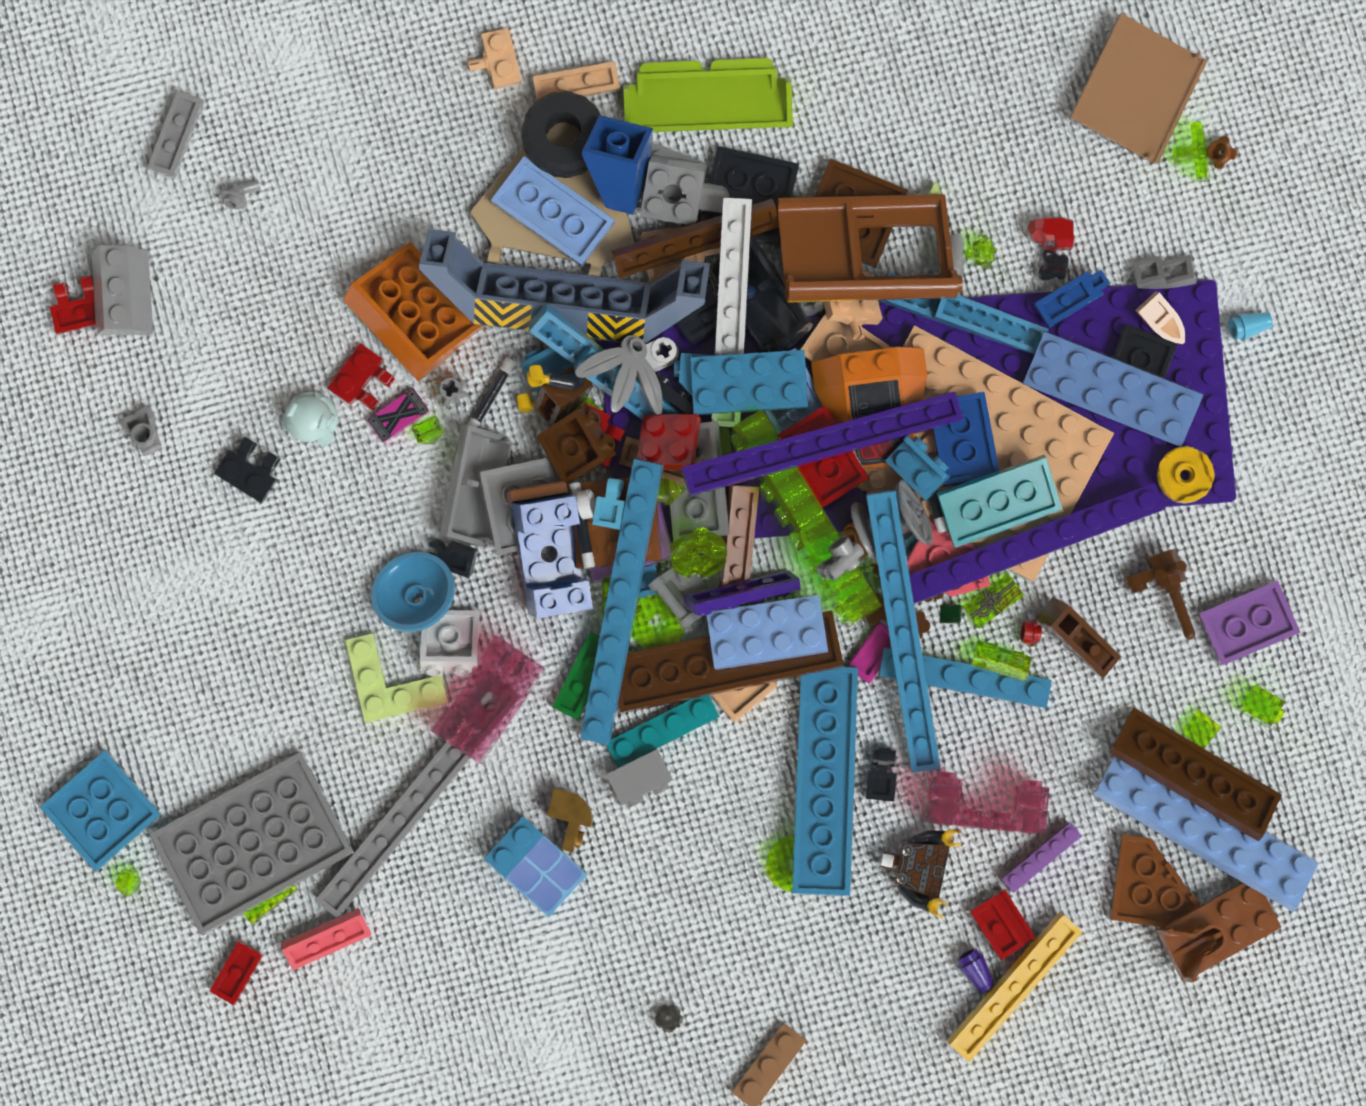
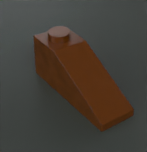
(1078, 636)

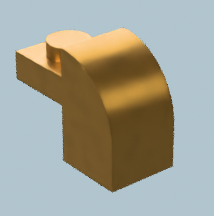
(573, 809)

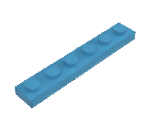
(975, 680)

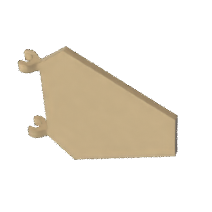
(508, 233)

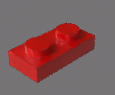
(236, 973)

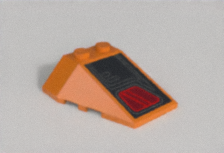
(869, 384)

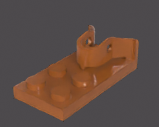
(1217, 930)

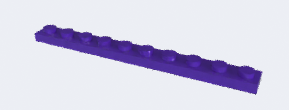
(821, 444)
(1036, 542)

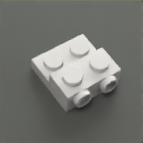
(451, 644)

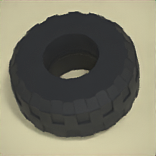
(550, 111)

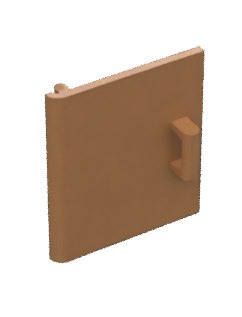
(1138, 89)

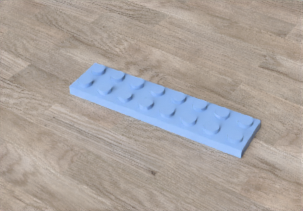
(1263, 865)

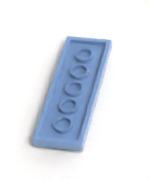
(1113, 388)

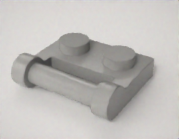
(679, 586)

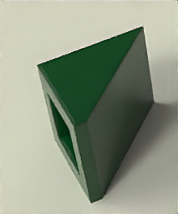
(950, 614)

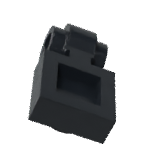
(880, 783)

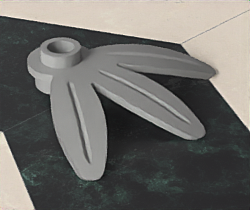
(631, 363)

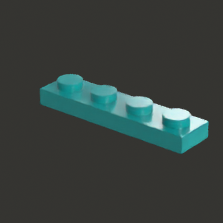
(662, 730)

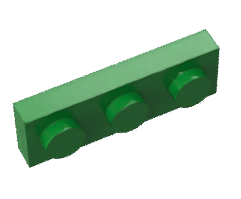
(576, 687)

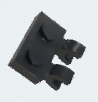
(702, 321)
(246, 476)

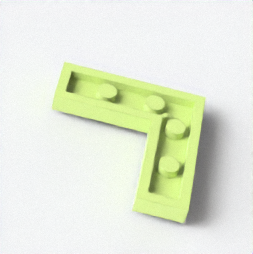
(383, 702)

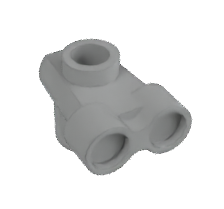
(141, 427)
(844, 557)

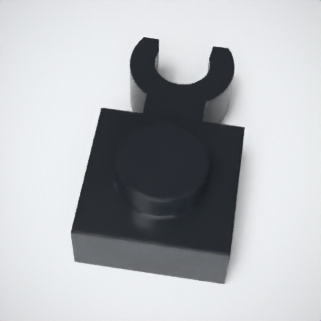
(456, 556)

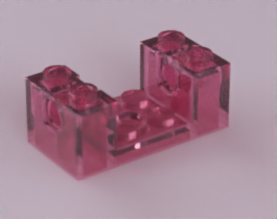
(508, 676)
(1028, 813)

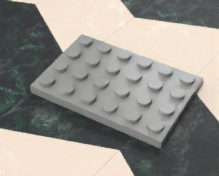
(251, 843)

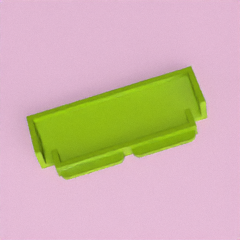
(726, 96)

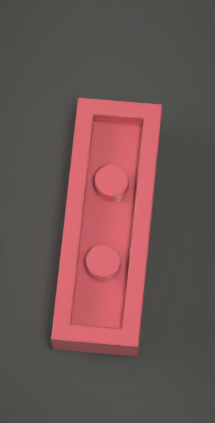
(326, 939)

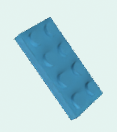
(749, 382)

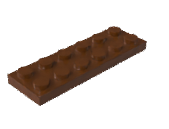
(1196, 774)

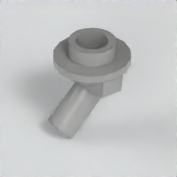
(235, 197)

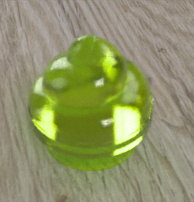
(669, 491)

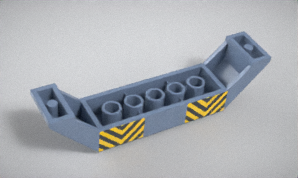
(594, 304)

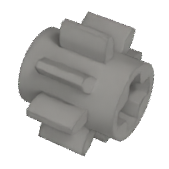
(447, 383)

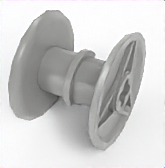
(912, 518)

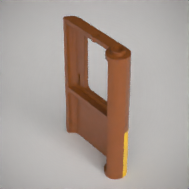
(824, 247)

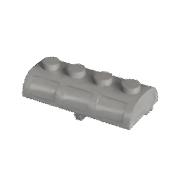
(465, 510)

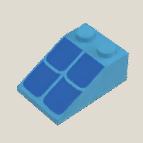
(535, 866)

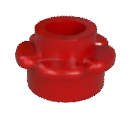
(1030, 632)

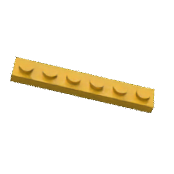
(1014, 986)

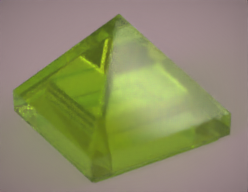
(428, 431)

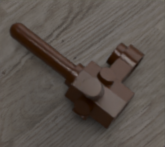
(1167, 574)

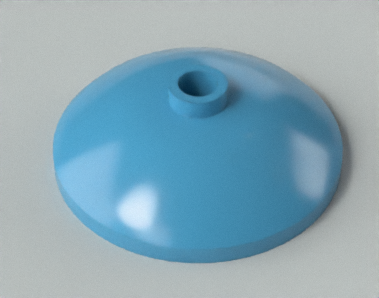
(406, 580)

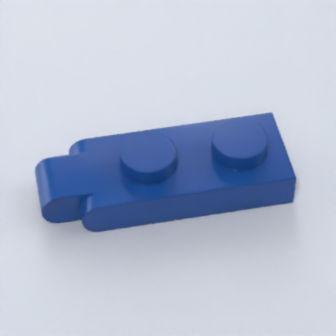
(1071, 297)

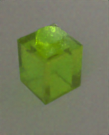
(1262, 706)

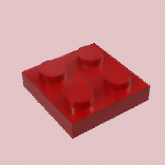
(669, 439)

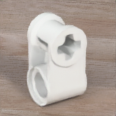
(659, 362)

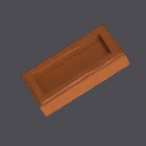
(536, 491)

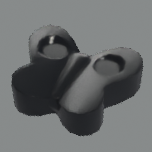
(1054, 266)

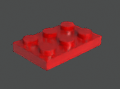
(831, 476)

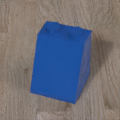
(619, 161)

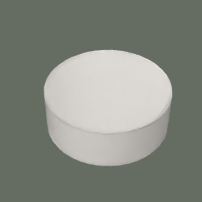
(586, 504)

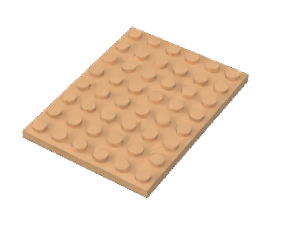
(1022, 428)

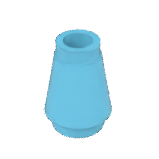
(1249, 324)

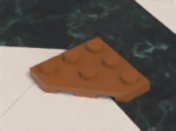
(1147, 885)

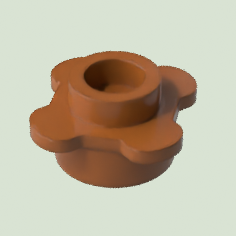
(1214, 149)

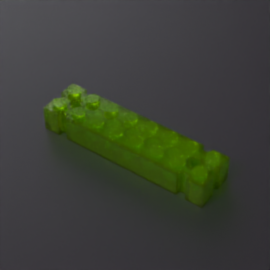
(808, 524)

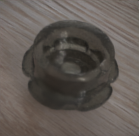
(674, 1012)

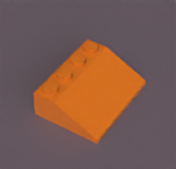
(409, 312)

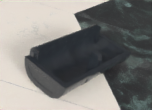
(769, 317)

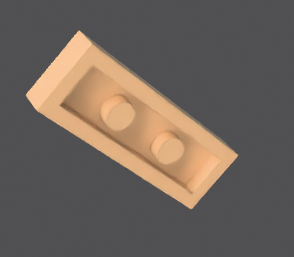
(584, 80)

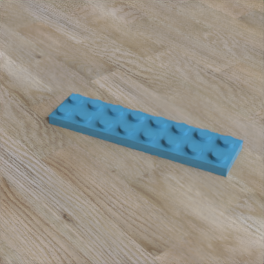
(825, 783)

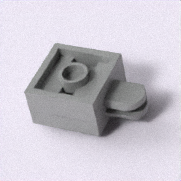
(678, 191)

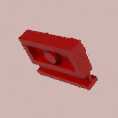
(1002, 924)

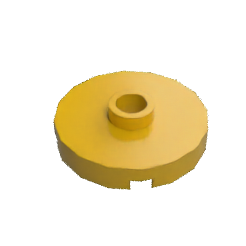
(1199, 470)

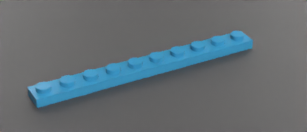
(622, 601)
(903, 630)

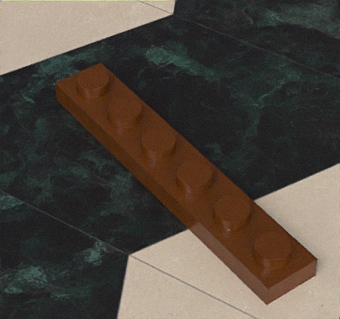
(686, 241)

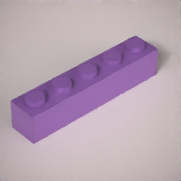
(1041, 857)

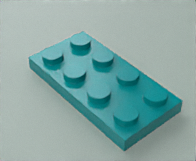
(999, 501)

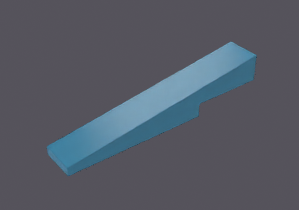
(975, 319)
(577, 347)

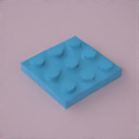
(100, 811)

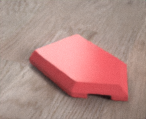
(941, 550)

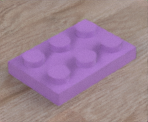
(1249, 623)

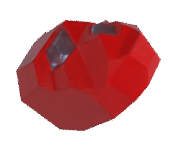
(1052, 233)

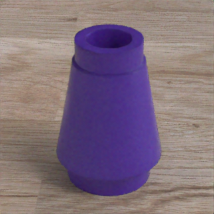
(975, 969)

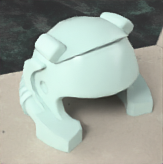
(311, 418)

